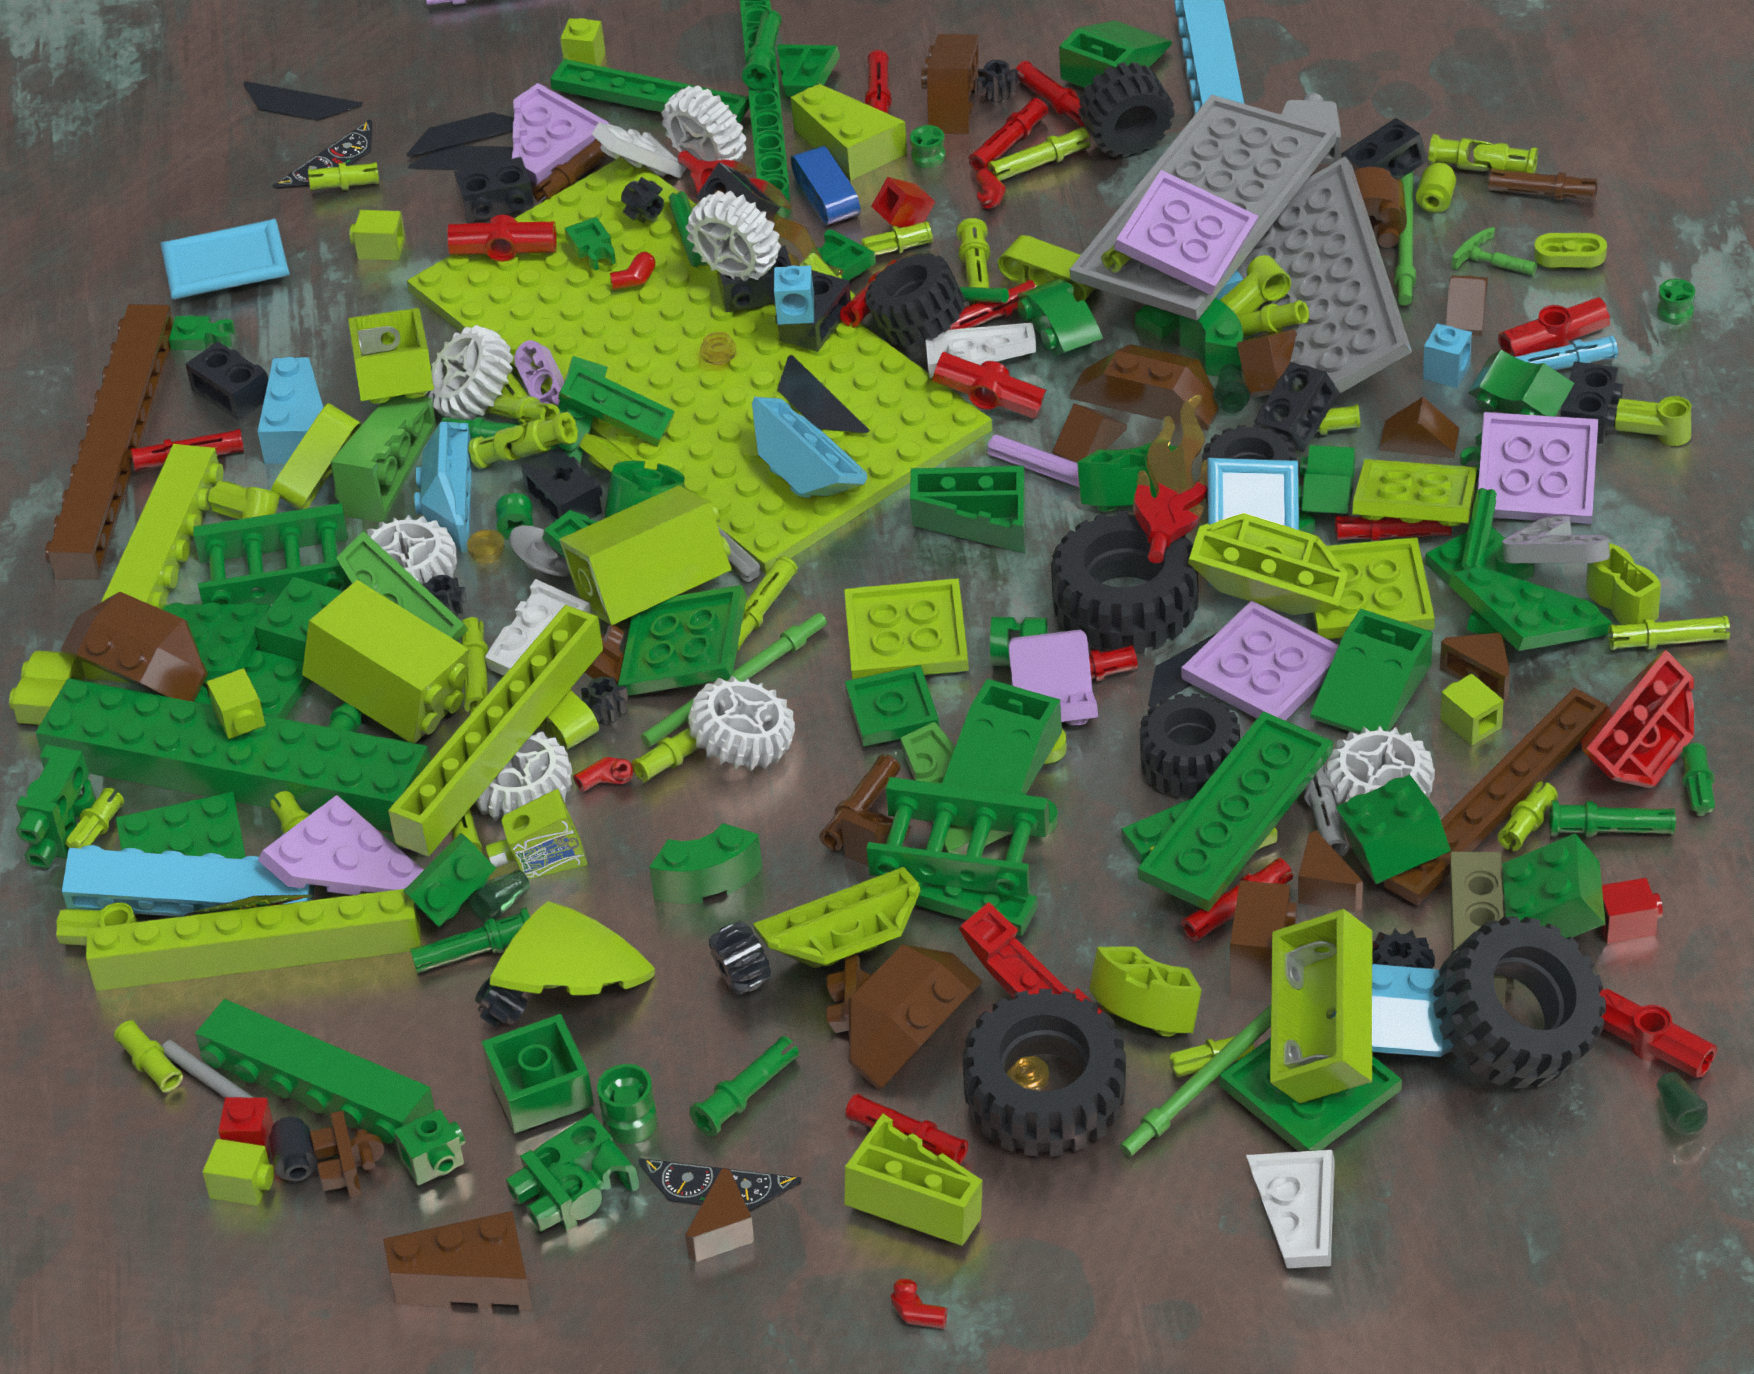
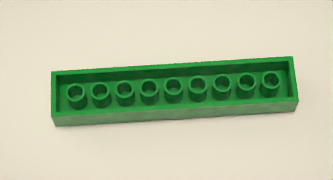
(187, 750)

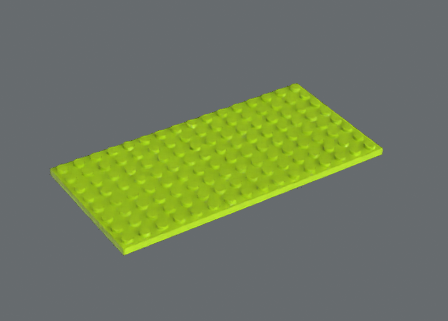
(653, 346)

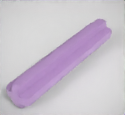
(1034, 459)

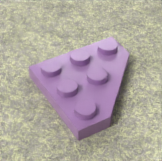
(549, 130)
(339, 852)

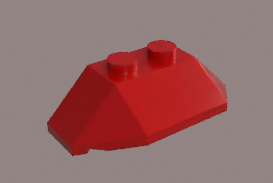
(1645, 725)

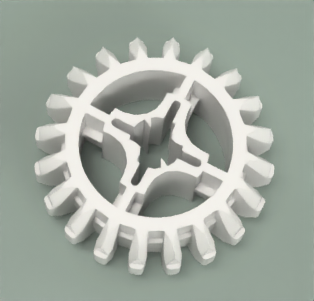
(703, 125)
(733, 236)
(470, 373)
(418, 547)
(750, 723)
(1374, 759)
(531, 773)

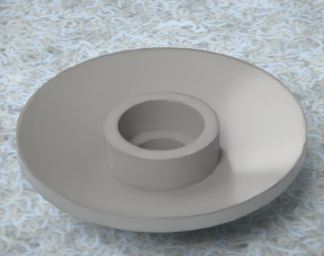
(537, 553)

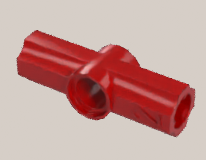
(502, 238)
(1555, 327)
(989, 385)
(1655, 1036)

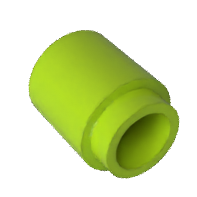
(1436, 188)

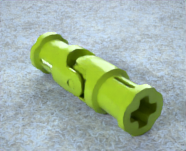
(1485, 155)
(523, 440)

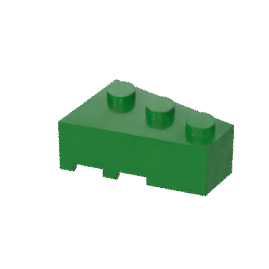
(972, 503)

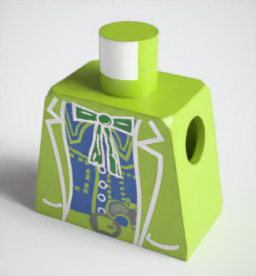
(539, 838)

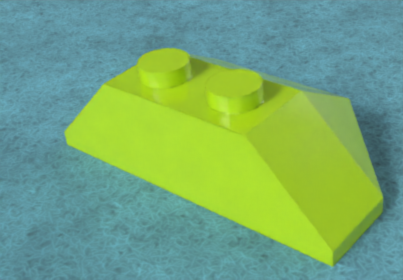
(1268, 564)
(843, 921)

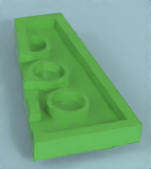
(375, 568)
(928, 757)

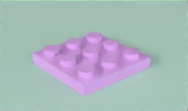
(1186, 232)
(1539, 465)
(1261, 663)

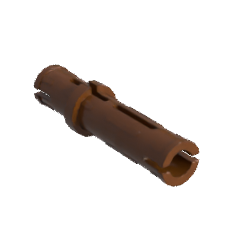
(566, 174)
(1549, 185)
(861, 799)

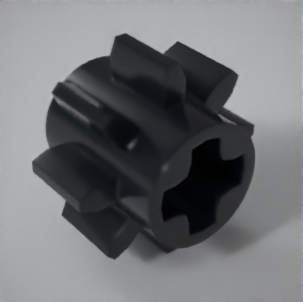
(997, 81)
(642, 200)
(448, 592)
(605, 699)
(499, 1004)

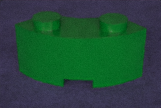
(1058, 316)
(1213, 336)
(1519, 386)
(1111, 476)
(1327, 480)
(705, 866)

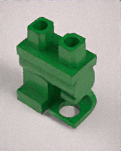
(53, 804)
(570, 1174)

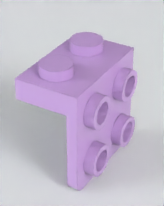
(1056, 668)

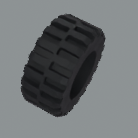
(1122, 615)
(1550, 970)
(1044, 1118)

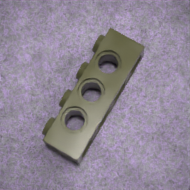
(1476, 900)

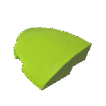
(570, 951)

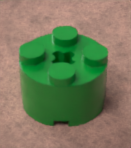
(633, 484)

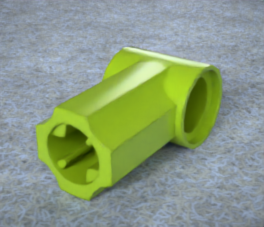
(1263, 282)
(1667, 419)
(242, 501)
(73, 923)

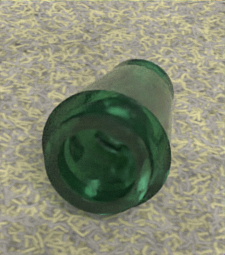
(1231, 390)
(499, 895)
(1681, 1104)

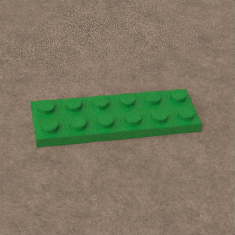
(1235, 811)

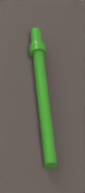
(1405, 272)
(790, 640)
(1158, 1120)

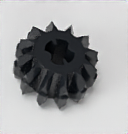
(1402, 950)
(739, 957)

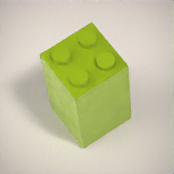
(646, 554)
(385, 662)

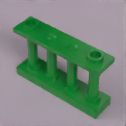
(270, 534)
(962, 807)

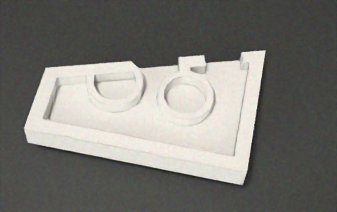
(638, 149)
(982, 344)
(529, 623)
(1298, 1203)

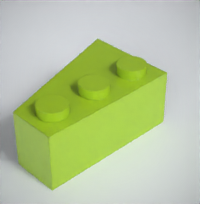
(851, 130)
(911, 1185)

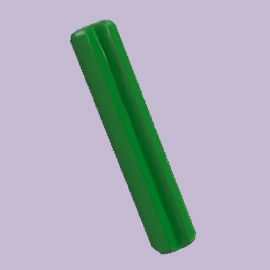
(681, 211)
(1479, 529)

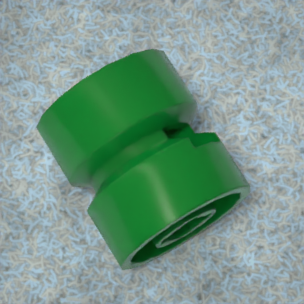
(1004, 629)
(627, 1103)

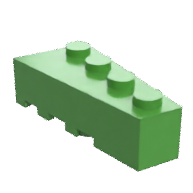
(381, 456)

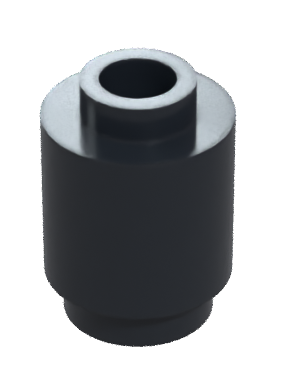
(292, 1149)

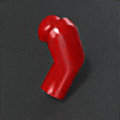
(993, 189)
(636, 273)
(606, 770)
(912, 1308)

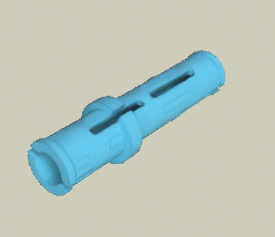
(1578, 351)

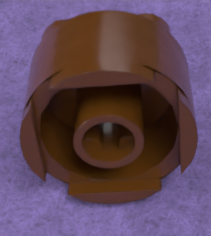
(1384, 203)

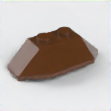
(1147, 384)
(139, 646)
(904, 1008)

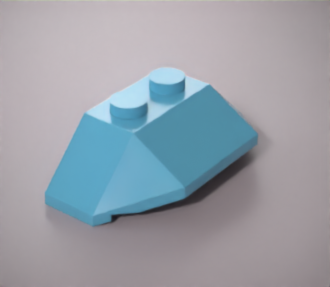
(802, 451)
(447, 481)
(1405, 1012)

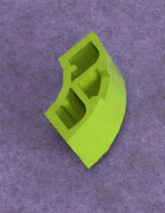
(1145, 990)

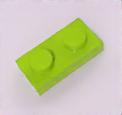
(602, 452)

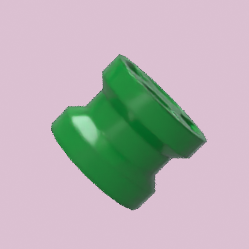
(927, 146)
(1676, 301)
(513, 511)

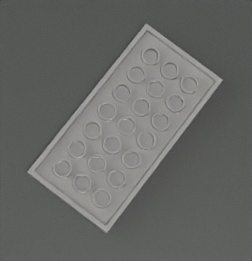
(1232, 153)
(1339, 273)

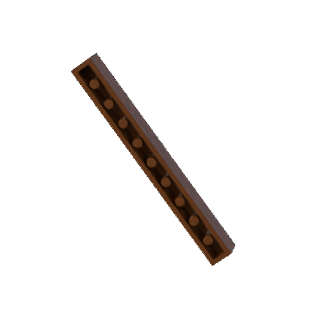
(105, 455)

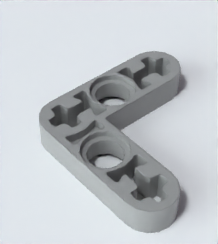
(1552, 542)

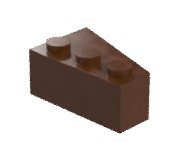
(949, 80)
(460, 1263)

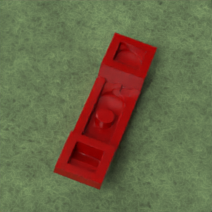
(1006, 958)

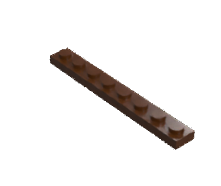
(1503, 788)

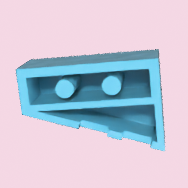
(288, 408)

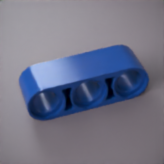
(825, 185)

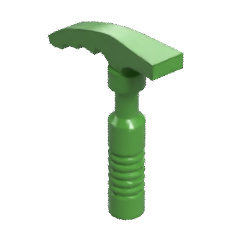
(1471, 250)

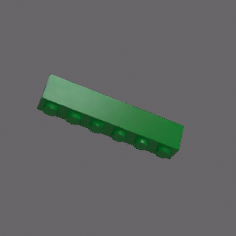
(311, 1071)

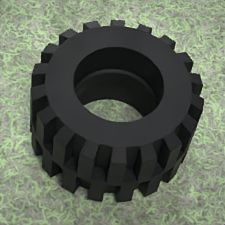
(1126, 109)
(915, 299)
(1249, 444)
(1186, 742)

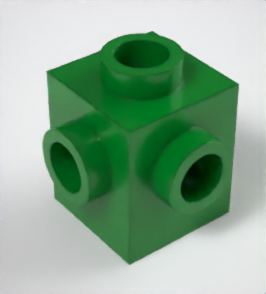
(430, 1146)

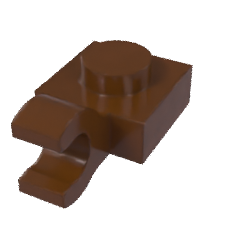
(610, 659)

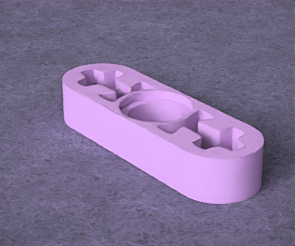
(533, 376)

